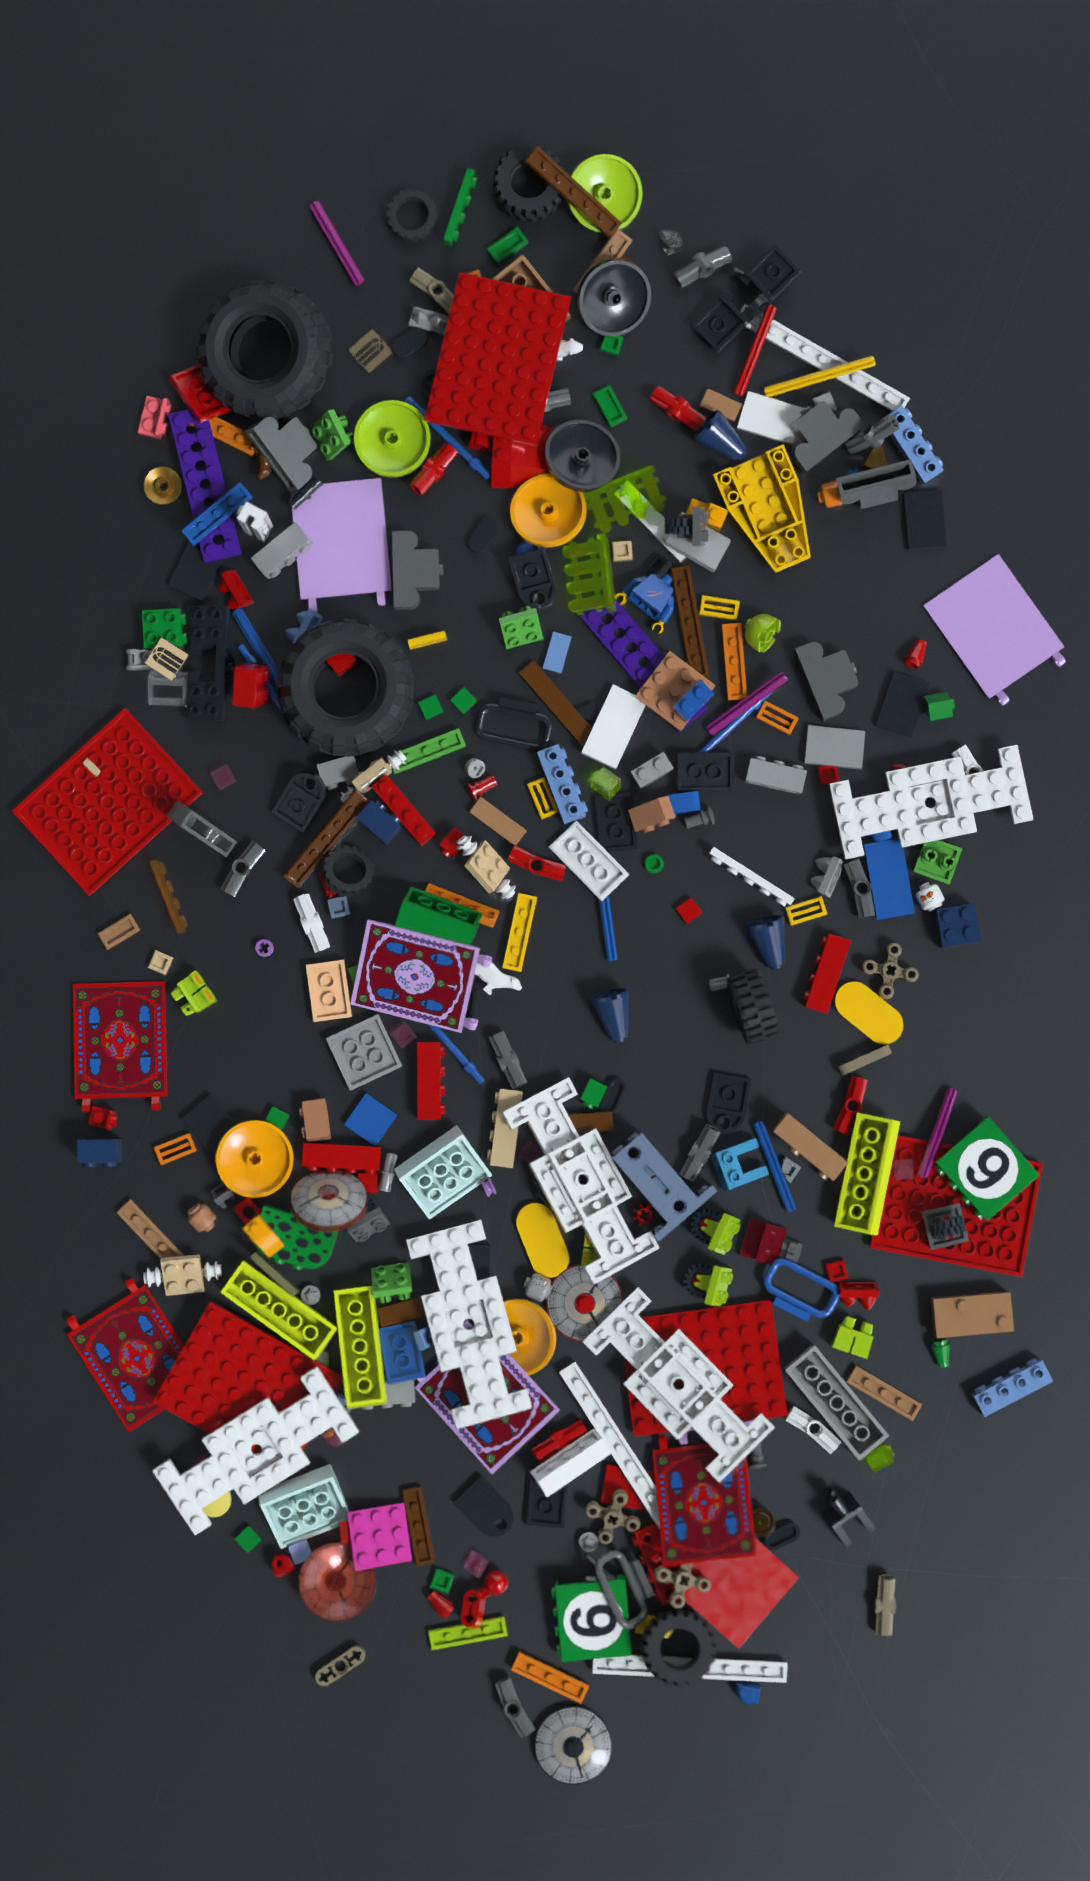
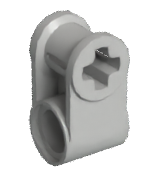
(137, 658)

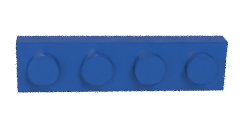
(216, 514)

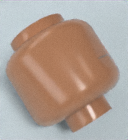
(201, 1217)

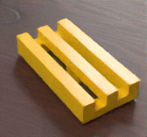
(719, 615)
(427, 640)
(549, 813)
(790, 916)

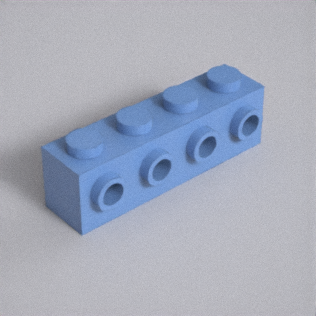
(914, 447)
(561, 784)
(1011, 1387)

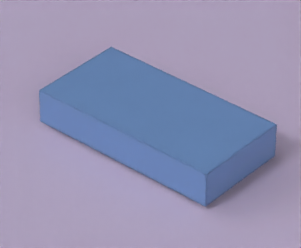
(557, 652)

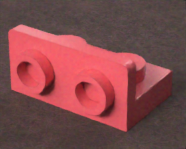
(154, 417)

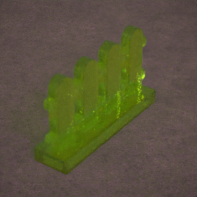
(634, 496)
(593, 584)

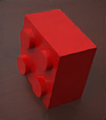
(250, 685)

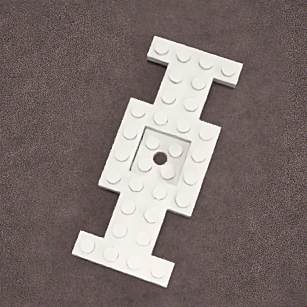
(954, 802)
(596, 1200)
(471, 1349)
(698, 1402)
(234, 1461)

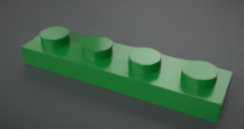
(462, 201)

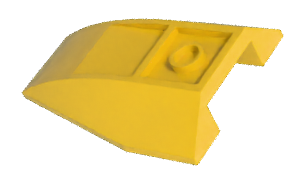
(768, 506)

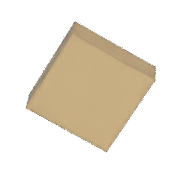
(622, 551)
(91, 767)
(160, 962)

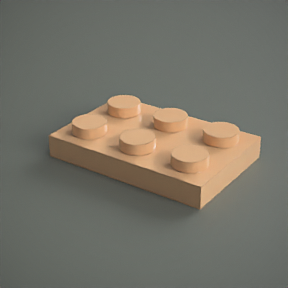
(328, 990)

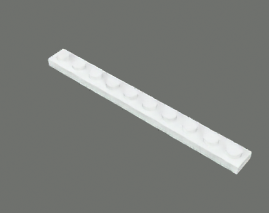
(824, 360)
(612, 1437)
(721, 1669)

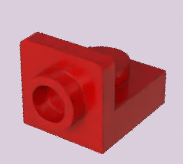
(103, 1118)

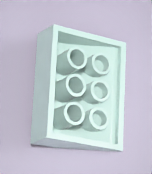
(442, 1172)
(304, 1506)

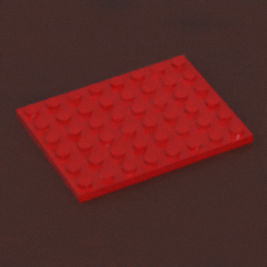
(497, 359)
(107, 818)
(992, 1244)
(739, 1344)
(232, 1368)

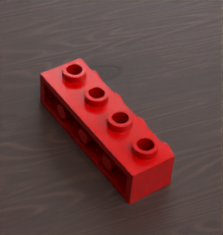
(650, 1541)

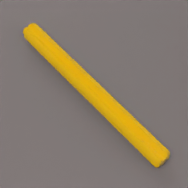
(819, 376)

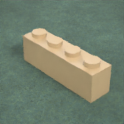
(502, 1137)

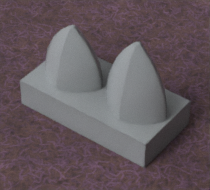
(429, 321)
(832, 868)

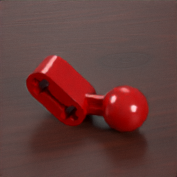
(495, 1584)

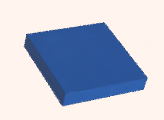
(370, 1119)

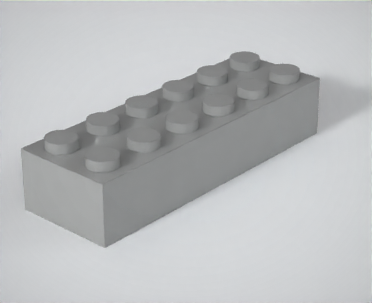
(836, 1402)

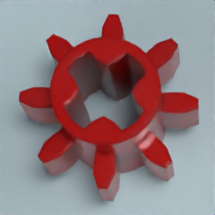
(646, 1210)

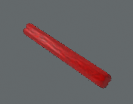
(755, 350)

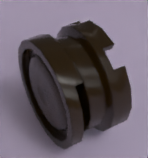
(763, 1522)

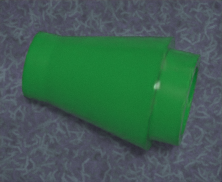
(941, 1348)

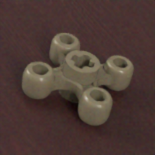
(882, 968)
(610, 1522)
(680, 1587)

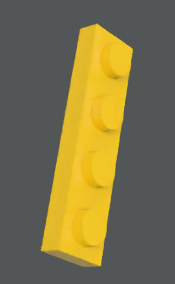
(519, 932)

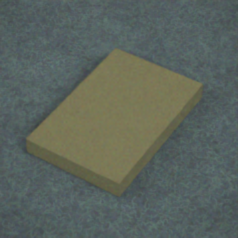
(275, 1273)

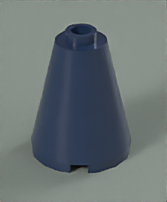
(721, 437)
(769, 939)
(613, 1012)

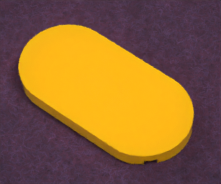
(869, 1013)
(542, 1240)

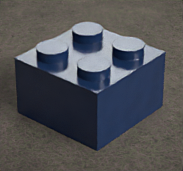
(379, 822)
(957, 925)
(99, 1151)

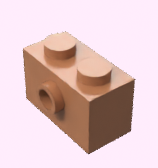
(651, 814)
(316, 1120)

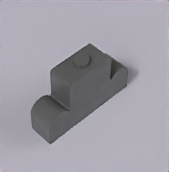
(821, 433)
(284, 448)
(876, 485)
(412, 570)
(826, 677)
(201, 829)

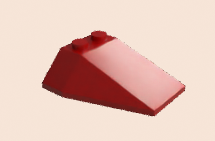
(518, 462)

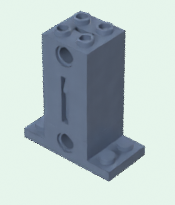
(659, 1183)

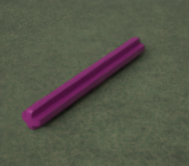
(336, 243)
(746, 703)
(937, 1133)

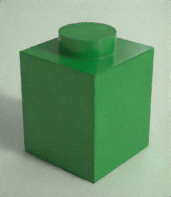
(939, 706)
(593, 1094)

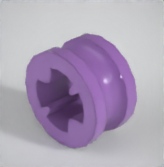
(270, 949)
(488, 1187)

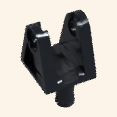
(843, 1510)

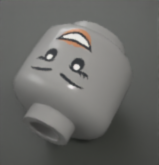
(538, 1287)

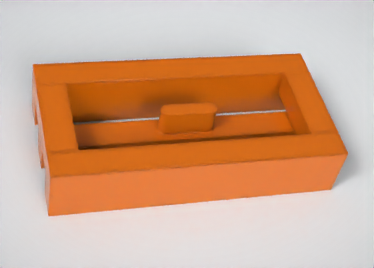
(773, 724)
(191, 1143)

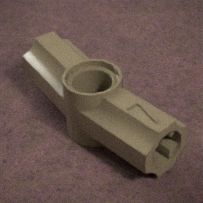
(427, 284)
(885, 1605)

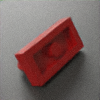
(232, 583)
(864, 1290)

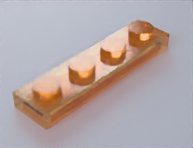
(166, 889)

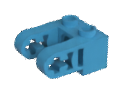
(729, 1169)

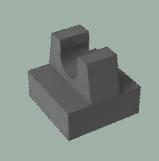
(221, 1194)
(791, 1250)

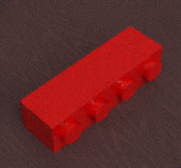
(404, 810)
(827, 973)
(429, 1080)
(341, 1156)

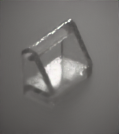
(156, 678)

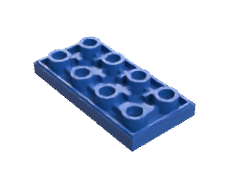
(889, 879)

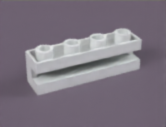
(254, 520)
(570, 1462)

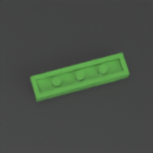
(431, 750)

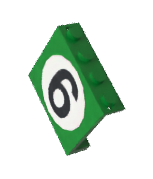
(986, 1169)
(587, 1621)

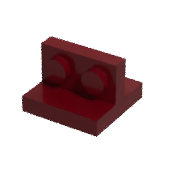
(762, 1241)

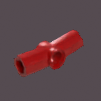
(677, 408)
(433, 469)
(549, 868)
(846, 1117)
(558, 1441)

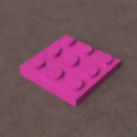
(378, 1536)

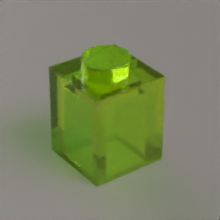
(605, 783)
(880, 1457)

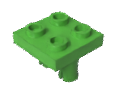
(331, 435)
(520, 627)
(937, 861)
(391, 1281)

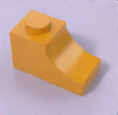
(716, 514)
(263, 1236)

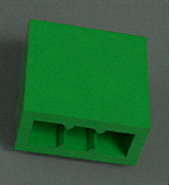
(164, 624)

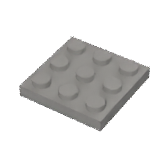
(364, 1052)

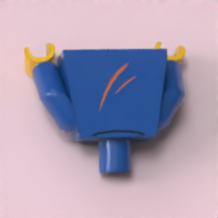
(651, 596)

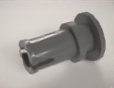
(700, 818)
(756, 1458)

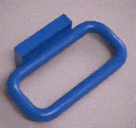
(793, 1304)

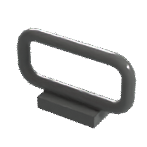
(637, 1581)

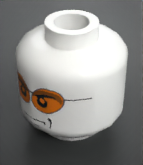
(930, 897)

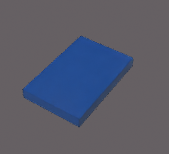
(401, 1353)

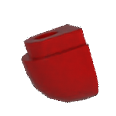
(480, 442)
(282, 1565)

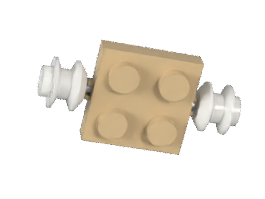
(377, 769)
(486, 866)
(182, 1274)

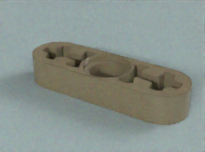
(864, 1060)
(355, 1661)

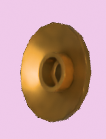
(161, 476)

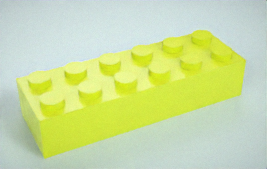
(867, 1174)
(279, 1310)
(360, 1347)

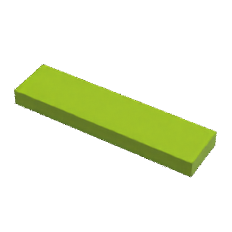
(460, 1634)

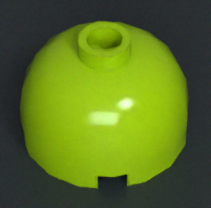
(760, 631)

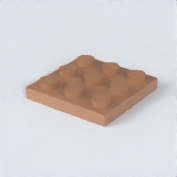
(668, 686)

